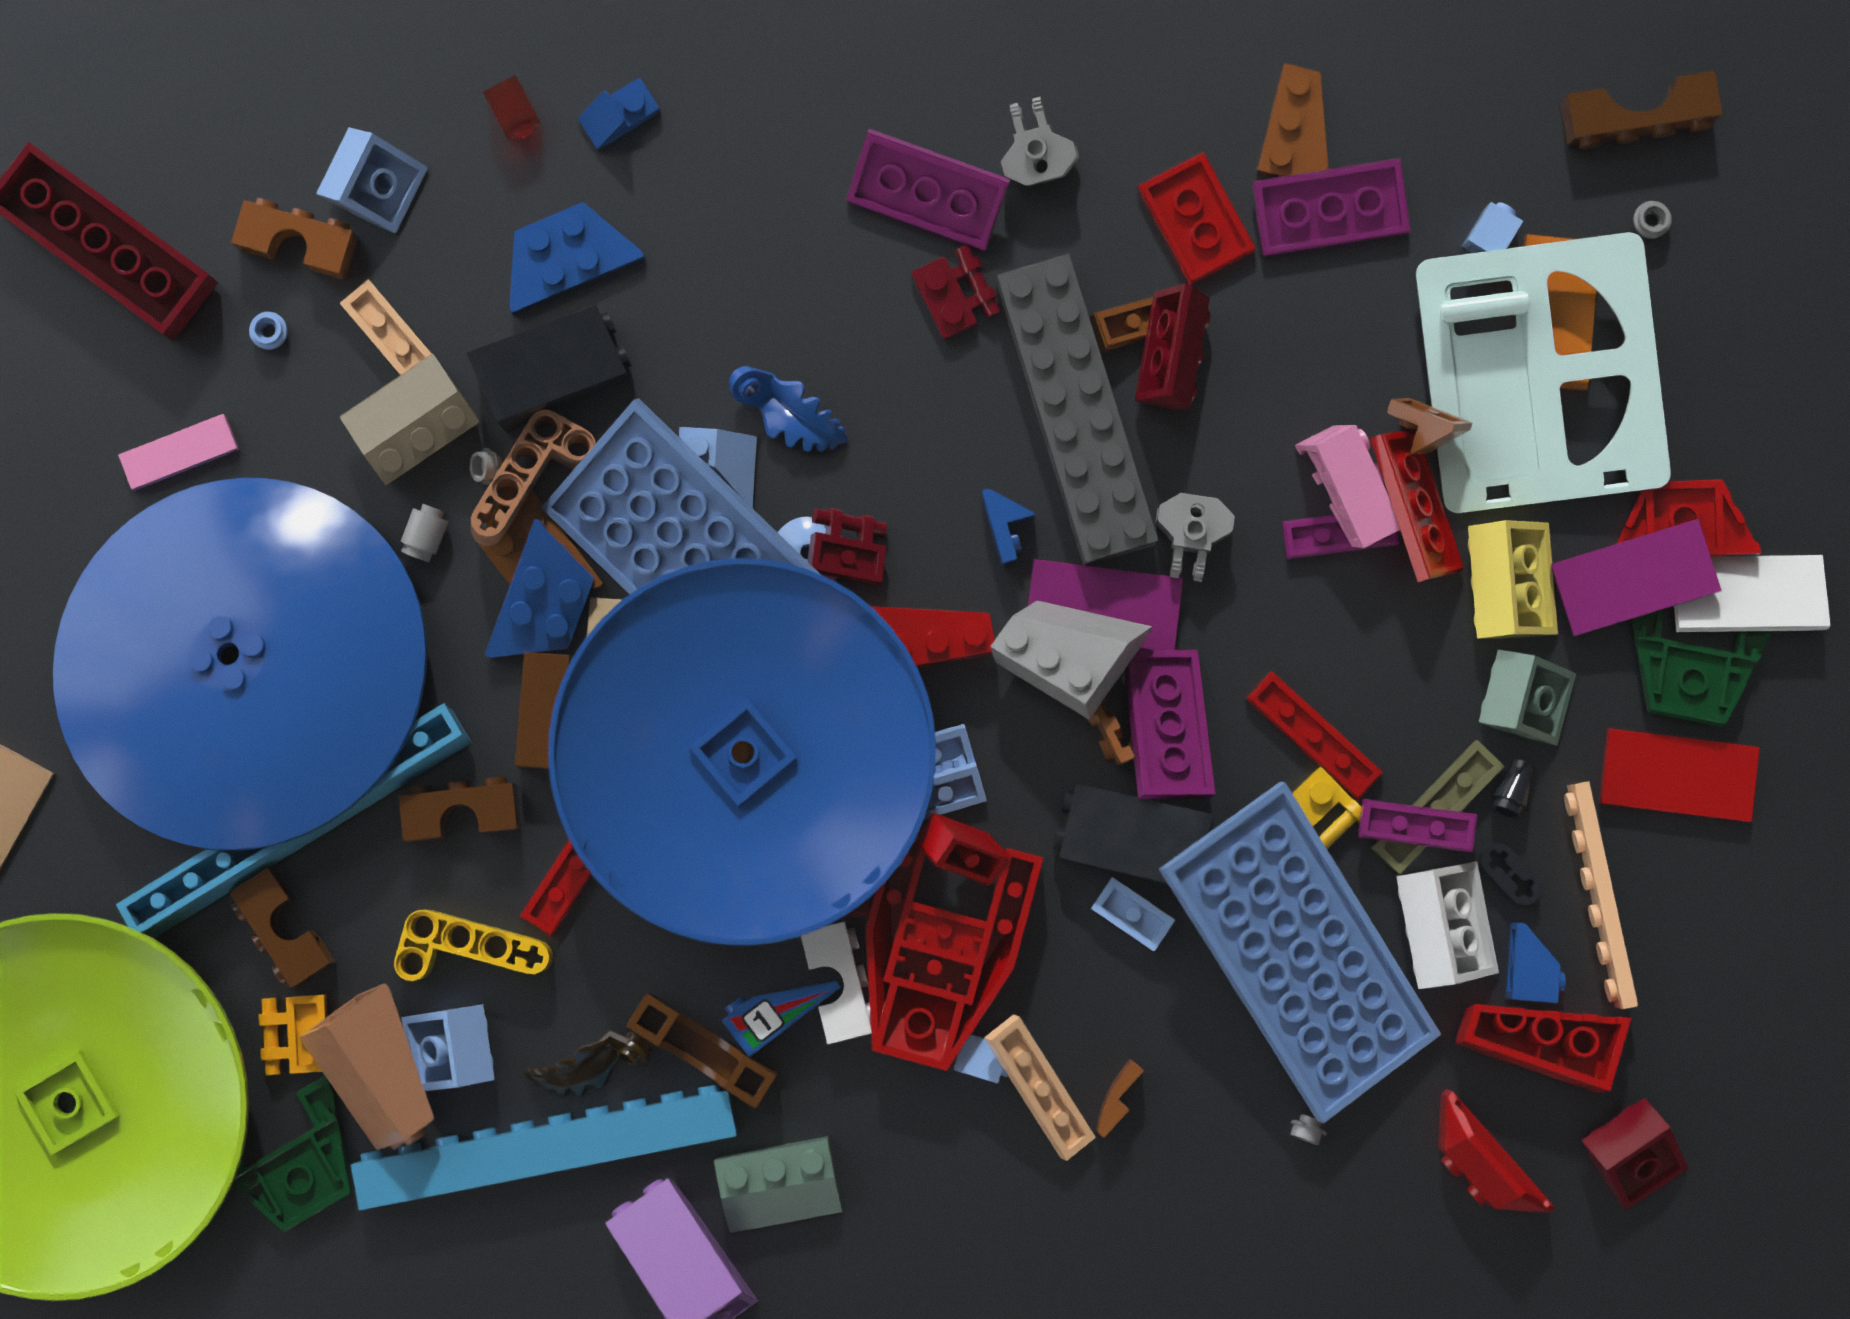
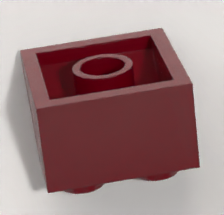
(1635, 1153)

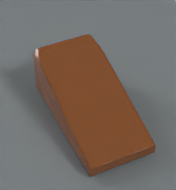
(1121, 325)

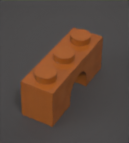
(264, 228)

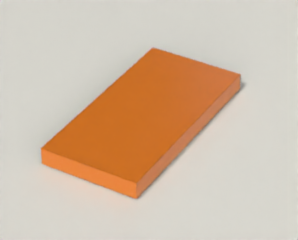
(1571, 311)

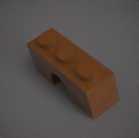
(426, 811)
(259, 903)

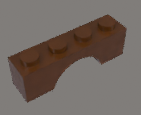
(1595, 117)
(702, 1049)

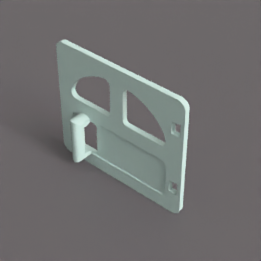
(1514, 376)

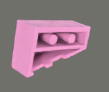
(1352, 483)

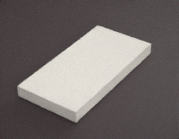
(1761, 596)

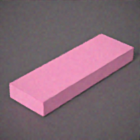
(178, 452)

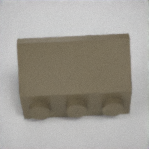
(409, 419)

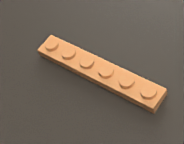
(1604, 911)

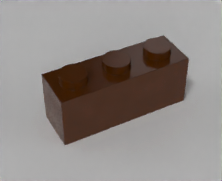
(539, 690)

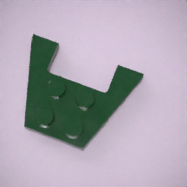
(1693, 679)
(306, 1171)

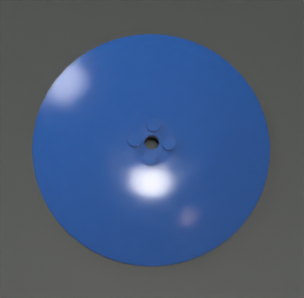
(724, 661)
(303, 714)

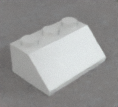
(1447, 925)

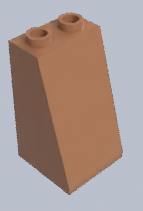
(372, 1068)

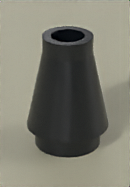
(1514, 791)

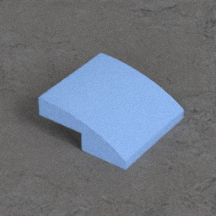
(956, 773)

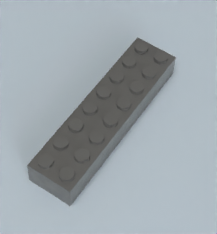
(1076, 410)

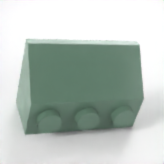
(778, 1184)

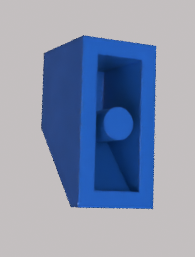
(1531, 968)

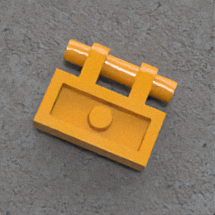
(300, 1016)

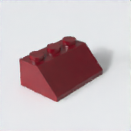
(1173, 348)

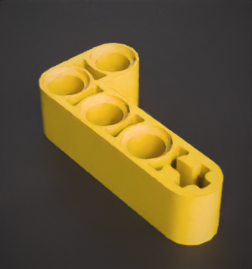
(476, 948)

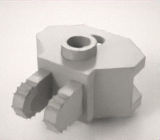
(1037, 145)
(1192, 532)

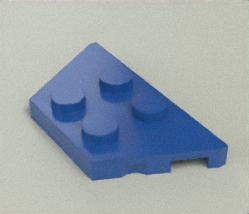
(565, 255)
(541, 599)

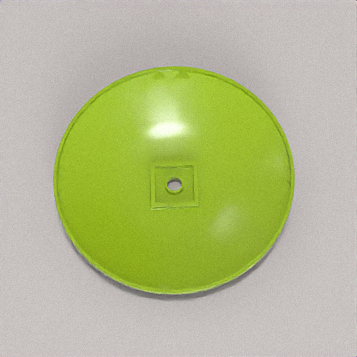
(156, 1113)

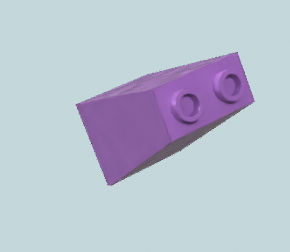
(678, 1256)

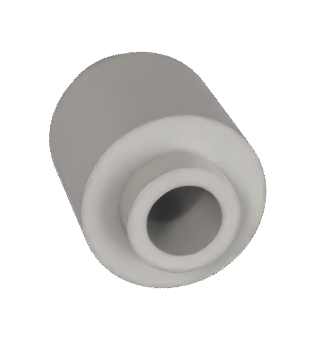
(424, 532)

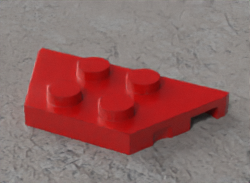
(1692, 500)

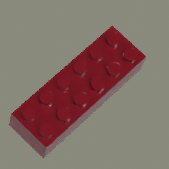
(102, 242)

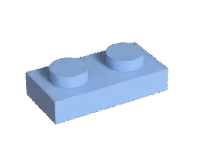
(1132, 914)

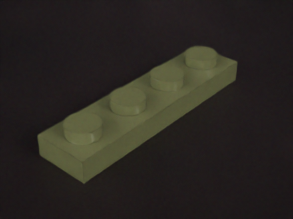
(1449, 792)

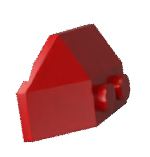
(1483, 1162)

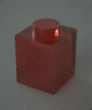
(512, 108)

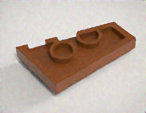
(1296, 126)
(1111, 745)

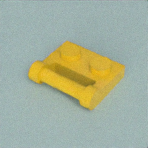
(1318, 796)

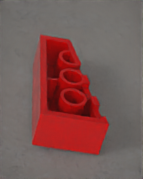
(940, 635)
(1552, 1043)

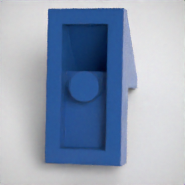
(619, 113)
(1001, 514)

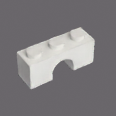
(834, 948)

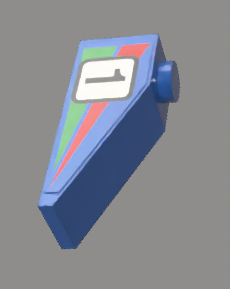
(769, 1014)

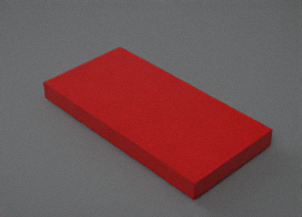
(1417, 506)
(1679, 775)

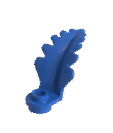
(786, 409)

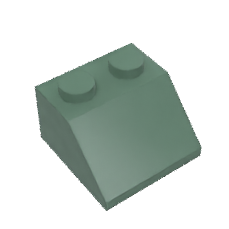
(1527, 696)

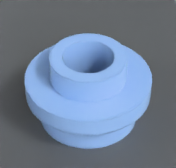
(260, 322)

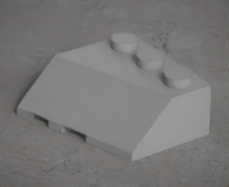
(1068, 652)

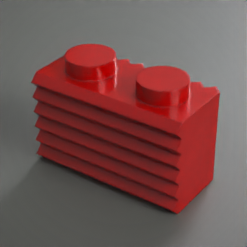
(962, 849)

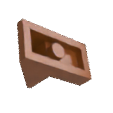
(1432, 425)

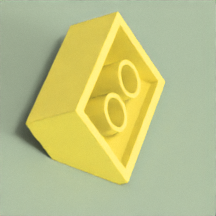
(1512, 579)

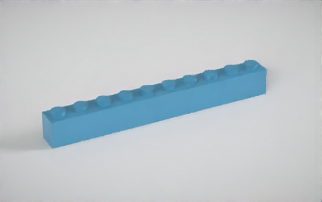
(218, 872)
(544, 1148)

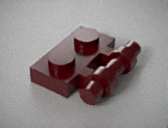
(945, 298)
(847, 557)

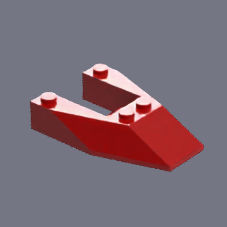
(938, 968)

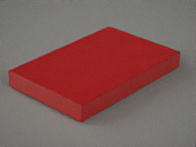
(1196, 218)

